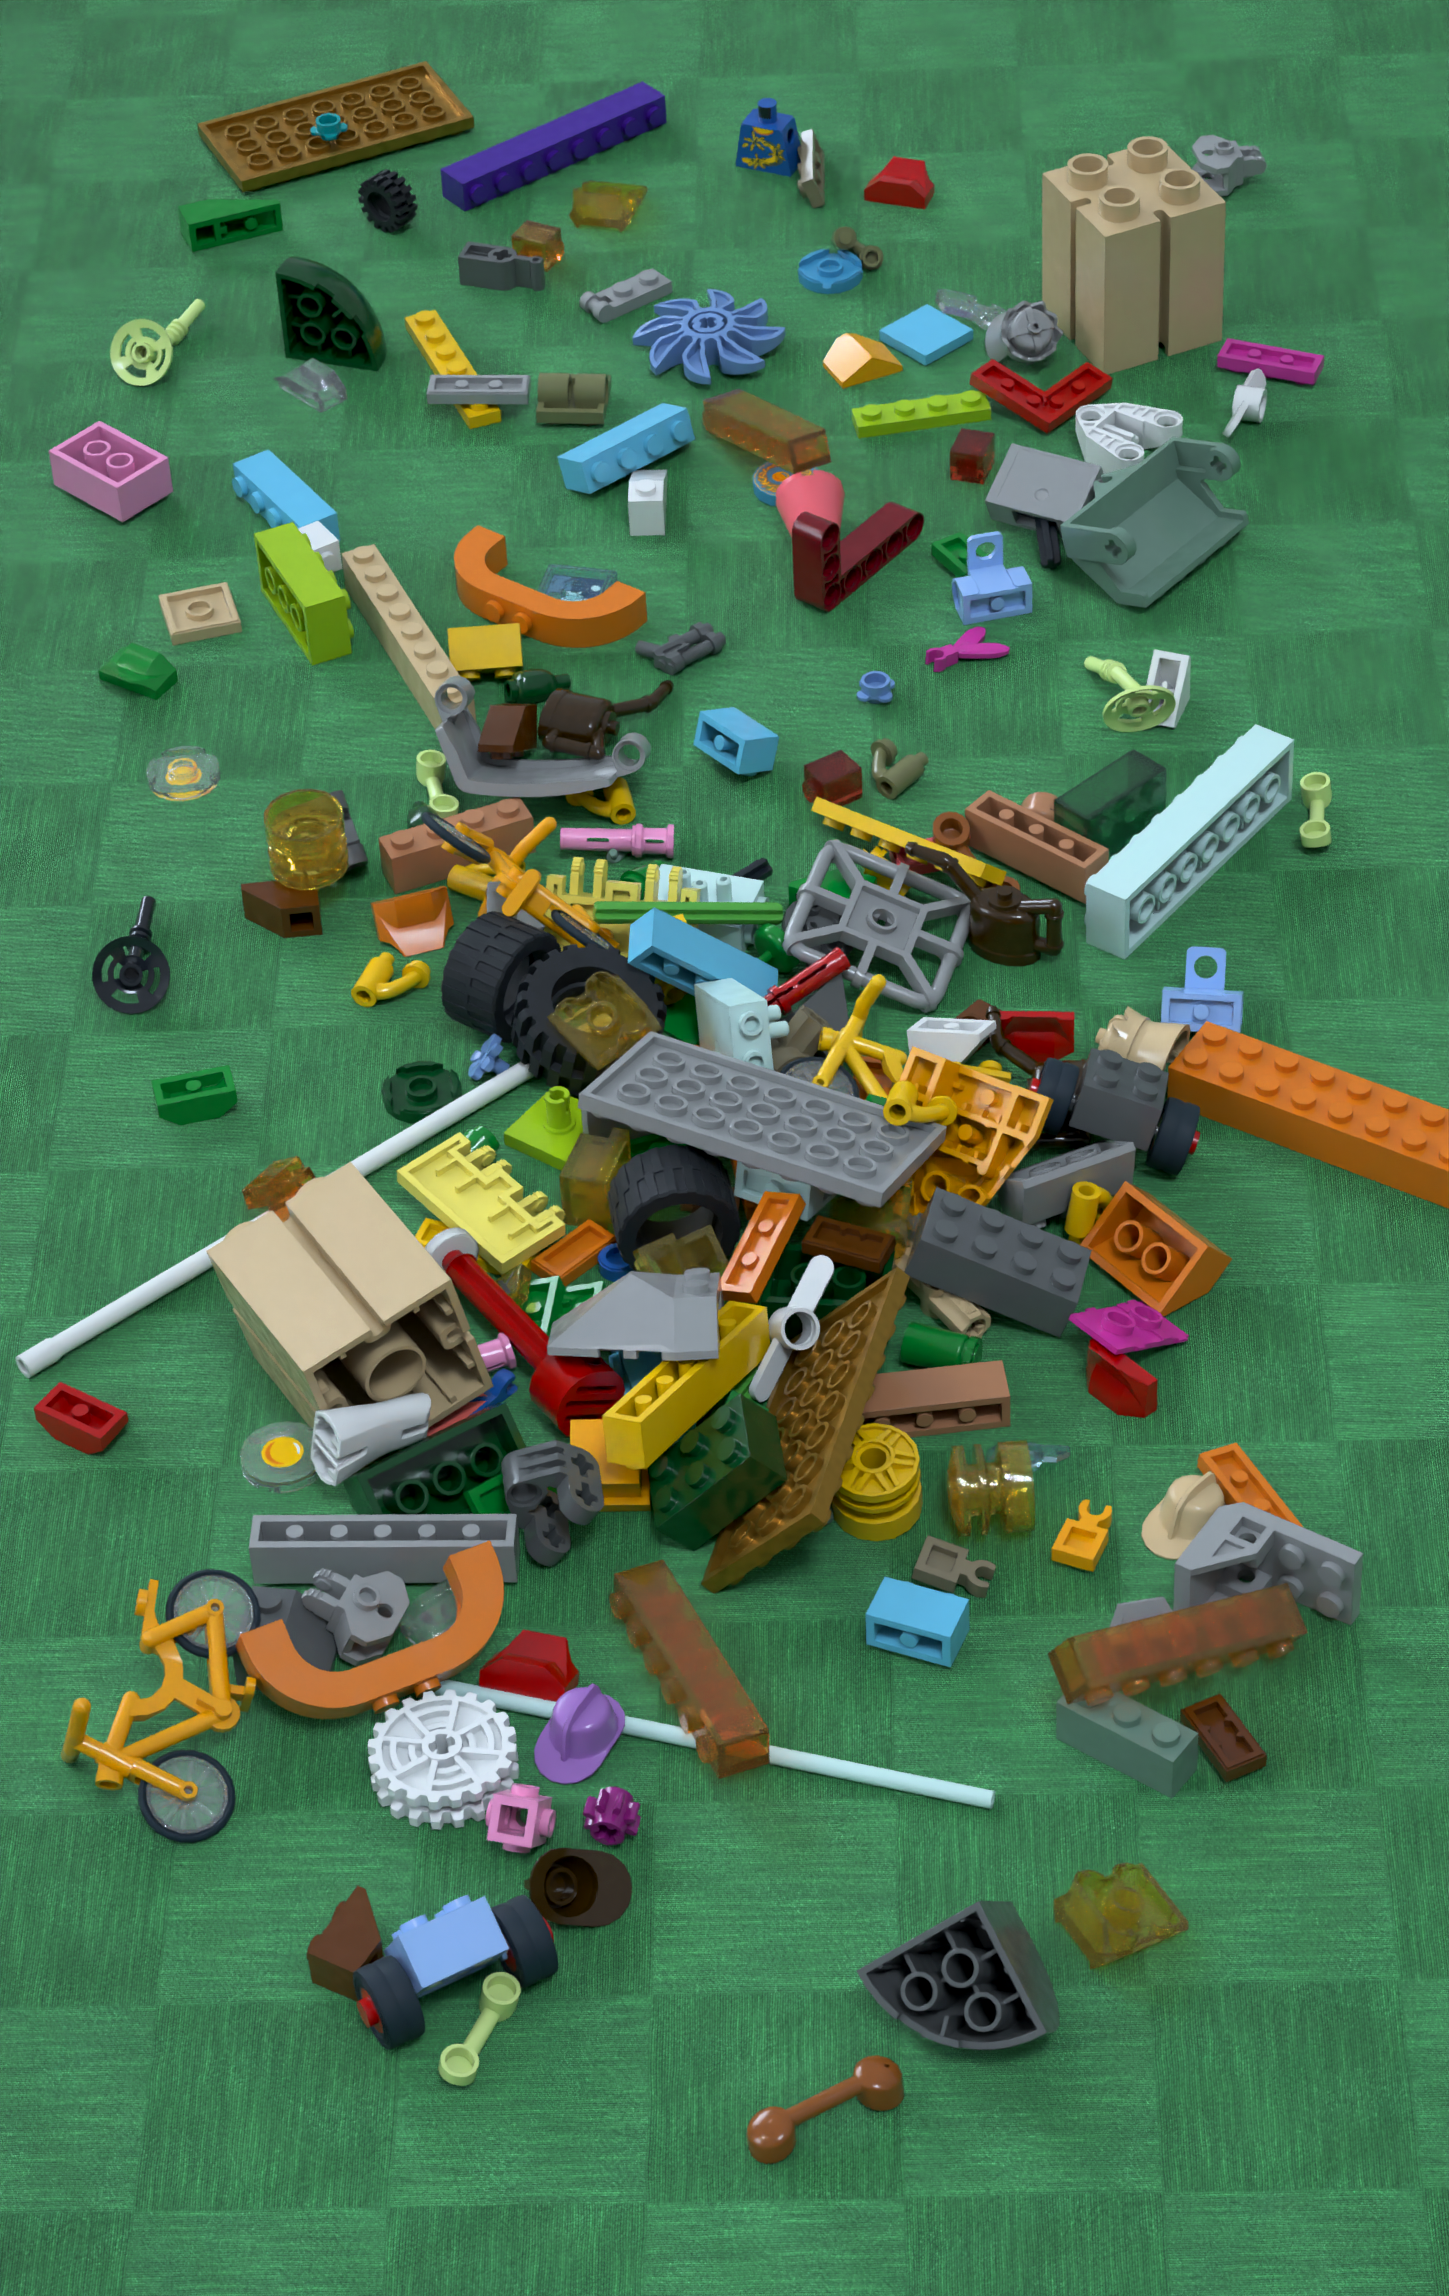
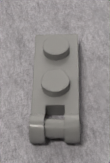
(626, 295)

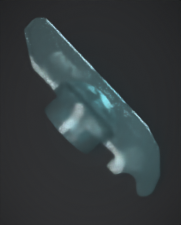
(1040, 1454)

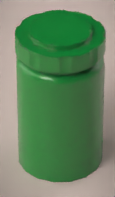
(938, 1347)

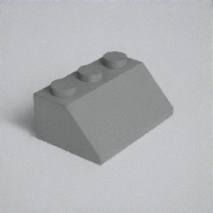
(1047, 1186)

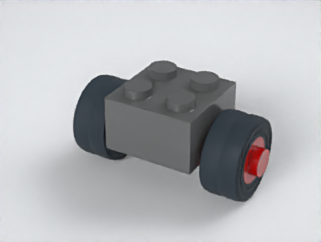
(1121, 1104)

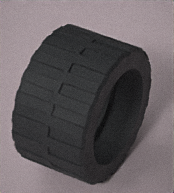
(487, 969)
(667, 1179)

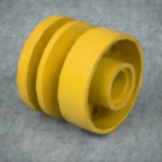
(879, 1485)

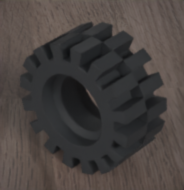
(387, 201)

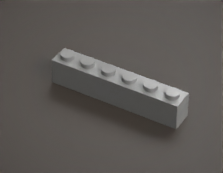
(404, 1544)

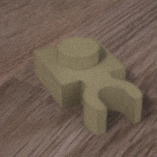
(947, 1565)

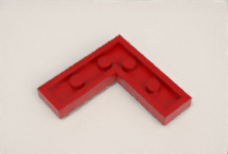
(1040, 407)

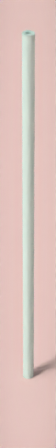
(778, 1755)

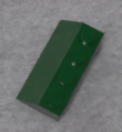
(438, 1469)

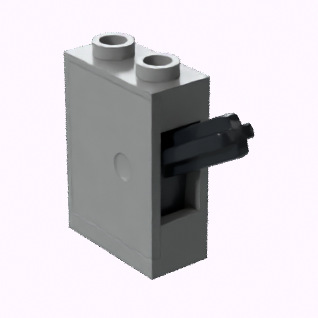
(1040, 494)

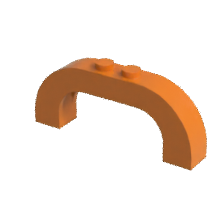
(544, 618)
(379, 1684)

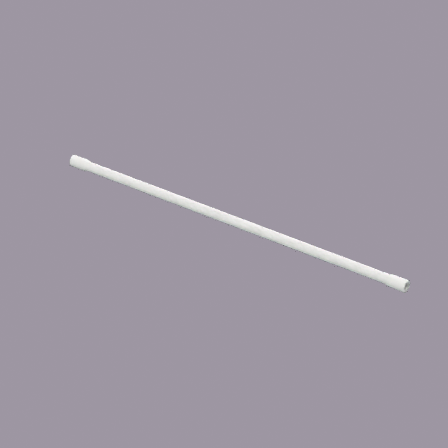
(52, 1349)

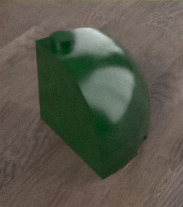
(327, 317)

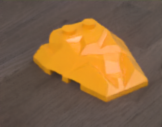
(987, 1138)

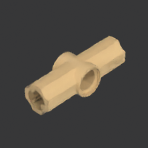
(952, 1310)

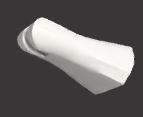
(359, 1434)

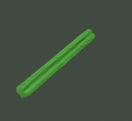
(694, 912)

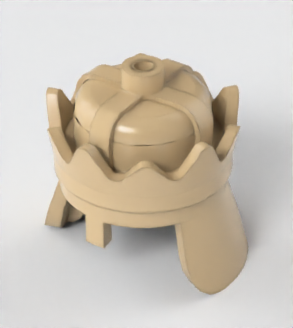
(1143, 1040)

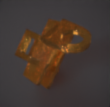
(277, 1185)

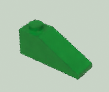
(227, 221)

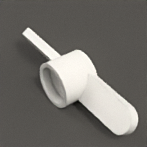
(1248, 401)
(804, 1305)

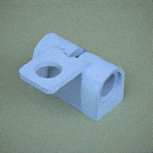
(989, 588)
(1203, 997)

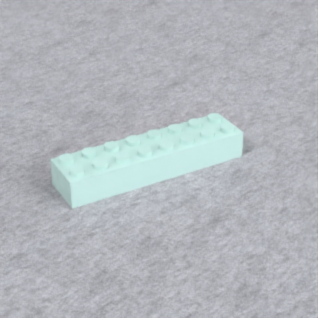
(1188, 841)

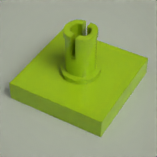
(548, 1128)

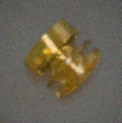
(306, 839)
(992, 1488)

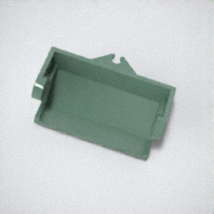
(1154, 520)

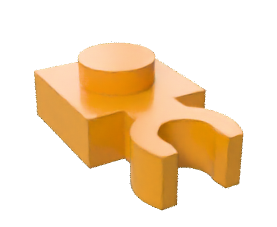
(1083, 1540)

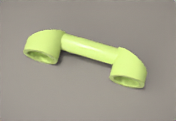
(431, 773)
(1316, 797)
(497, 2003)

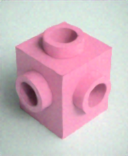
(505, 1821)

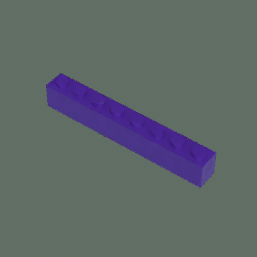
(553, 146)

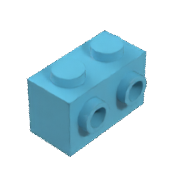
(736, 741)
(917, 1621)

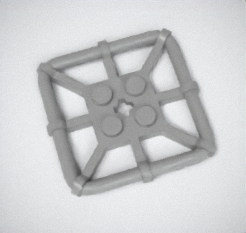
(889, 942)

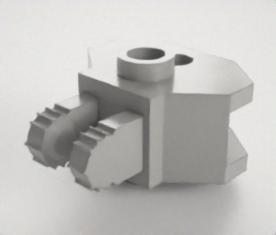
(1226, 162)
(358, 1611)

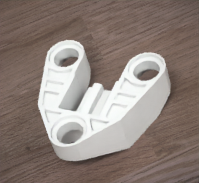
(1119, 432)

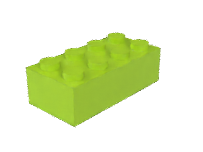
(304, 593)

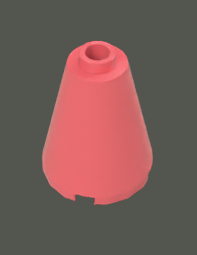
(816, 493)

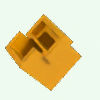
(621, 1486)

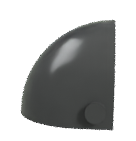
(968, 1981)

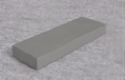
(479, 389)

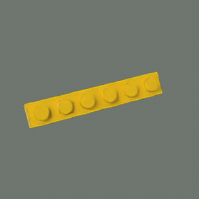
(447, 358)
(894, 838)

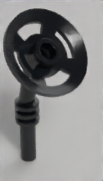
(133, 965)

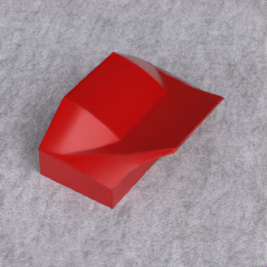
(901, 184)
(1040, 1032)
(1120, 1382)
(79, 1419)
(532, 1667)

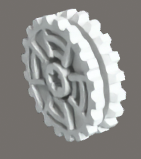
(442, 1758)

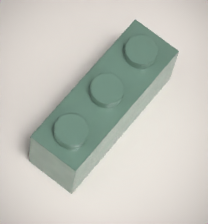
(1131, 1740)

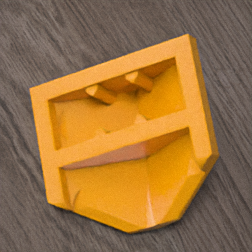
(858, 360)

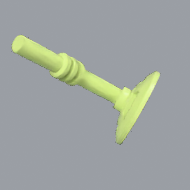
(146, 349)
(1135, 697)

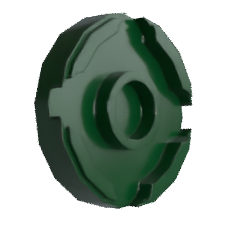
(419, 1090)

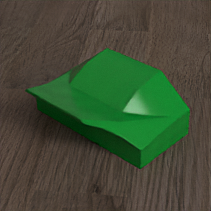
(139, 671)
(195, 1095)

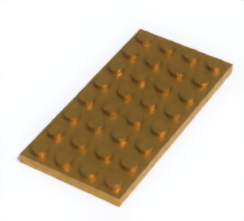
(381, 116)
(817, 1416)

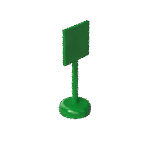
(682, 1017)

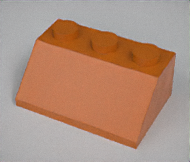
(1154, 1251)

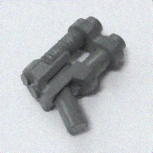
(677, 652)

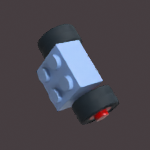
(448, 1948)

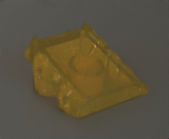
(606, 204)
(603, 1019)
(893, 1218)
(1117, 1913)

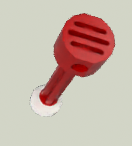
(561, 1385)

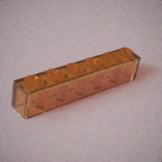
(766, 431)
(1177, 1644)
(690, 1669)

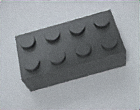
(998, 1262)

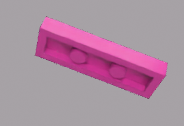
(1273, 361)

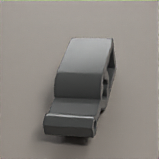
(499, 268)

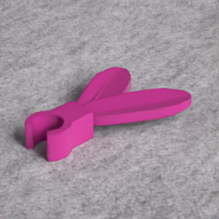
(967, 646)

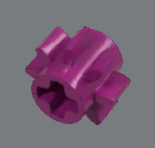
(611, 1815)

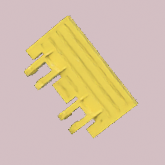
(615, 891)
(483, 1201)

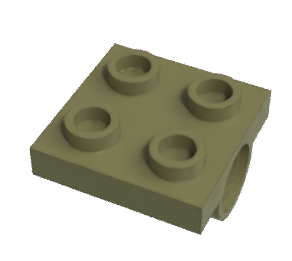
(573, 398)

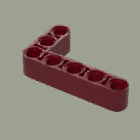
(833, 569)

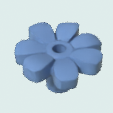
(487, 1059)

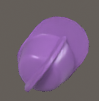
(578, 1735)

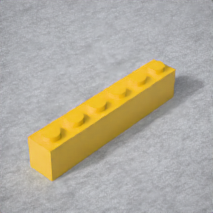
(682, 1391)

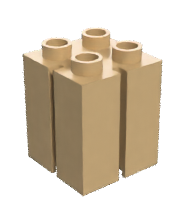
(1133, 254)
(348, 1303)

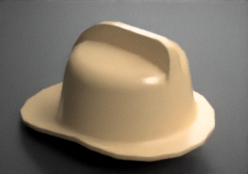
(1181, 1514)

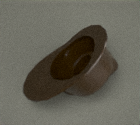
(579, 1887)

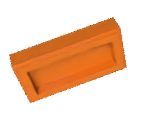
(573, 1253)

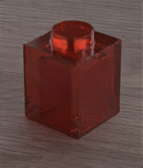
(972, 456)
(833, 779)

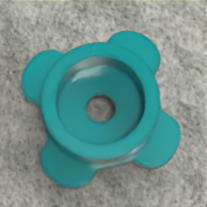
(328, 127)

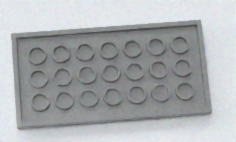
(761, 1119)

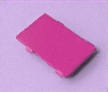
(1128, 1327)

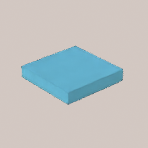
(926, 334)

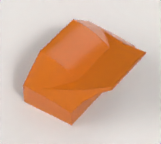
(414, 920)

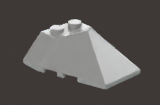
(646, 1314)

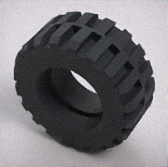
(550, 982)

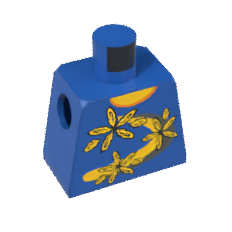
(768, 140)

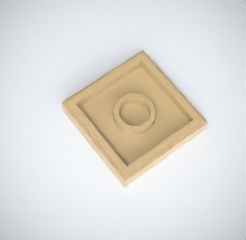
(200, 613)

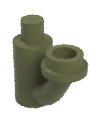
(846, 238)
(899, 776)

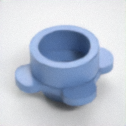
(875, 687)

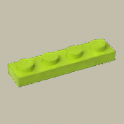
(921, 414)

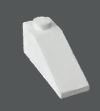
(647, 502)

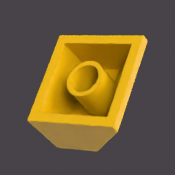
(486, 650)

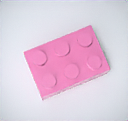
(111, 471)

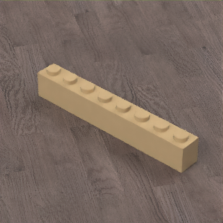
(399, 628)

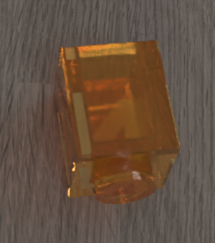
(539, 240)

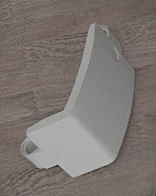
(480, 775)

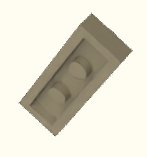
(811, 169)

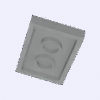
(1268, 1553)

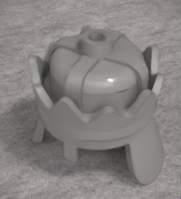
(1023, 333)

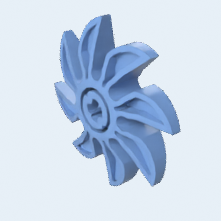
(709, 336)

